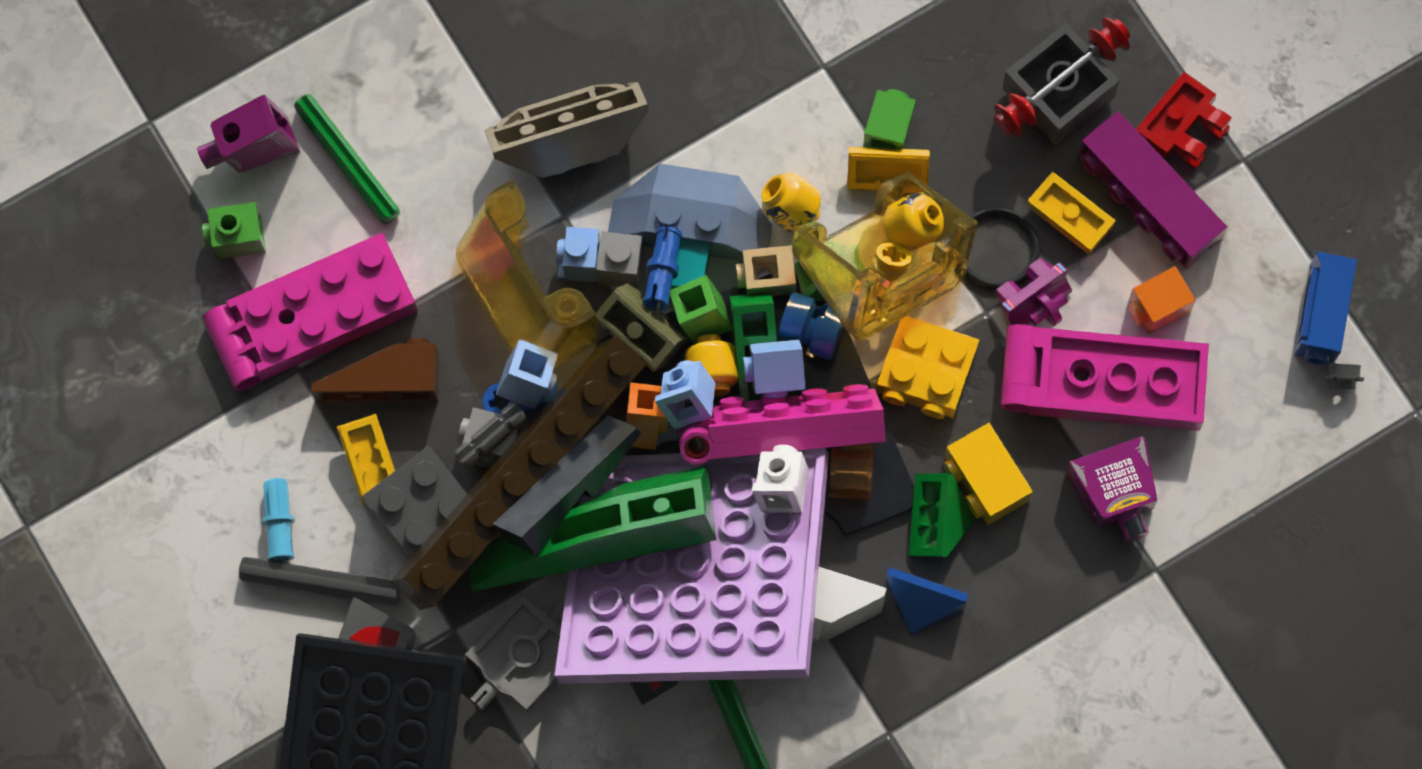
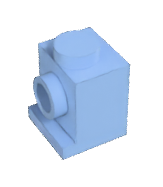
(578, 255)
(685, 382)

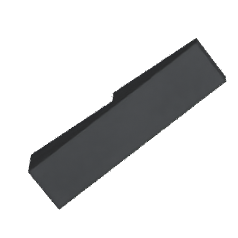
(581, 471)

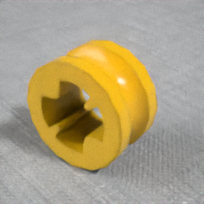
(891, 261)

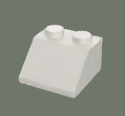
(844, 603)

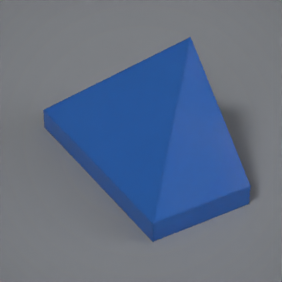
(923, 601)

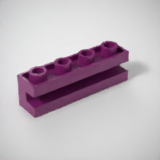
(1151, 190)

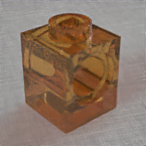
(851, 471)

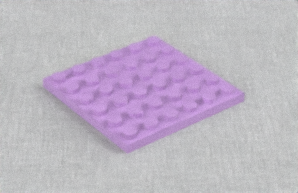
(706, 607)

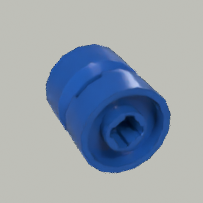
(811, 325)

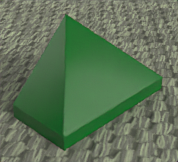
(938, 515)

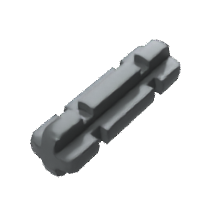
(490, 436)

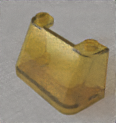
(843, 262)
(508, 289)

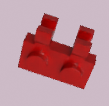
(1175, 116)

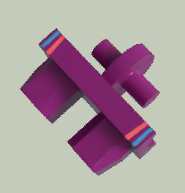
(1039, 298)

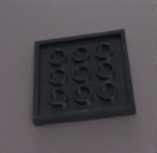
(370, 706)

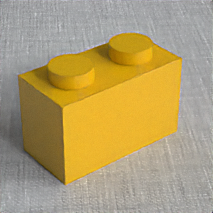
(987, 474)

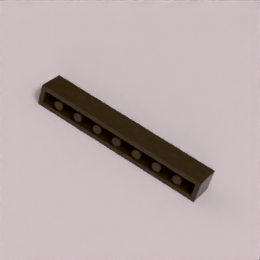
(522, 465)

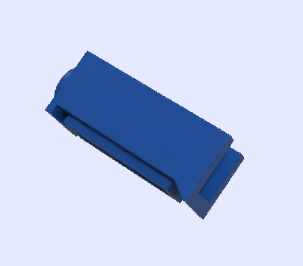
(1325, 308)

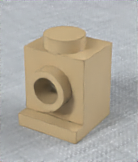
(774, 260)

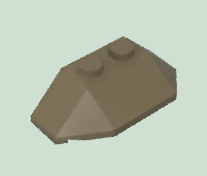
(569, 129)

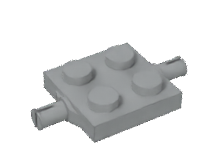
(518, 654)

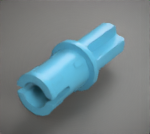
(278, 520)

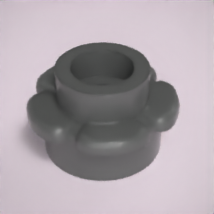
(1343, 375)

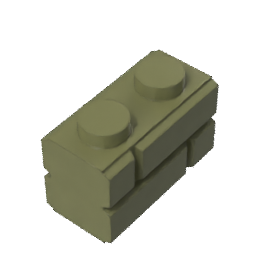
(645, 331)

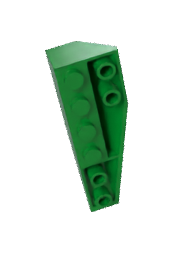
(611, 527)

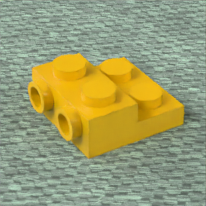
(926, 367)

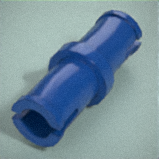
(662, 268)

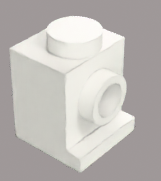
(781, 480)

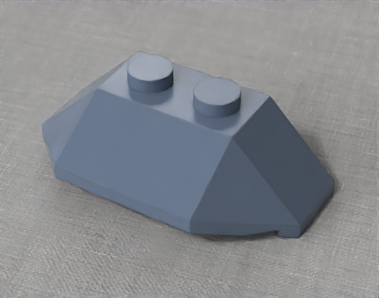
(698, 203)

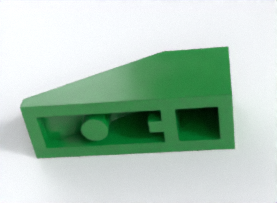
(751, 324)

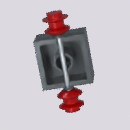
(1062, 81)

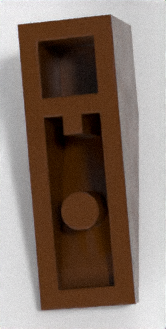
(391, 375)

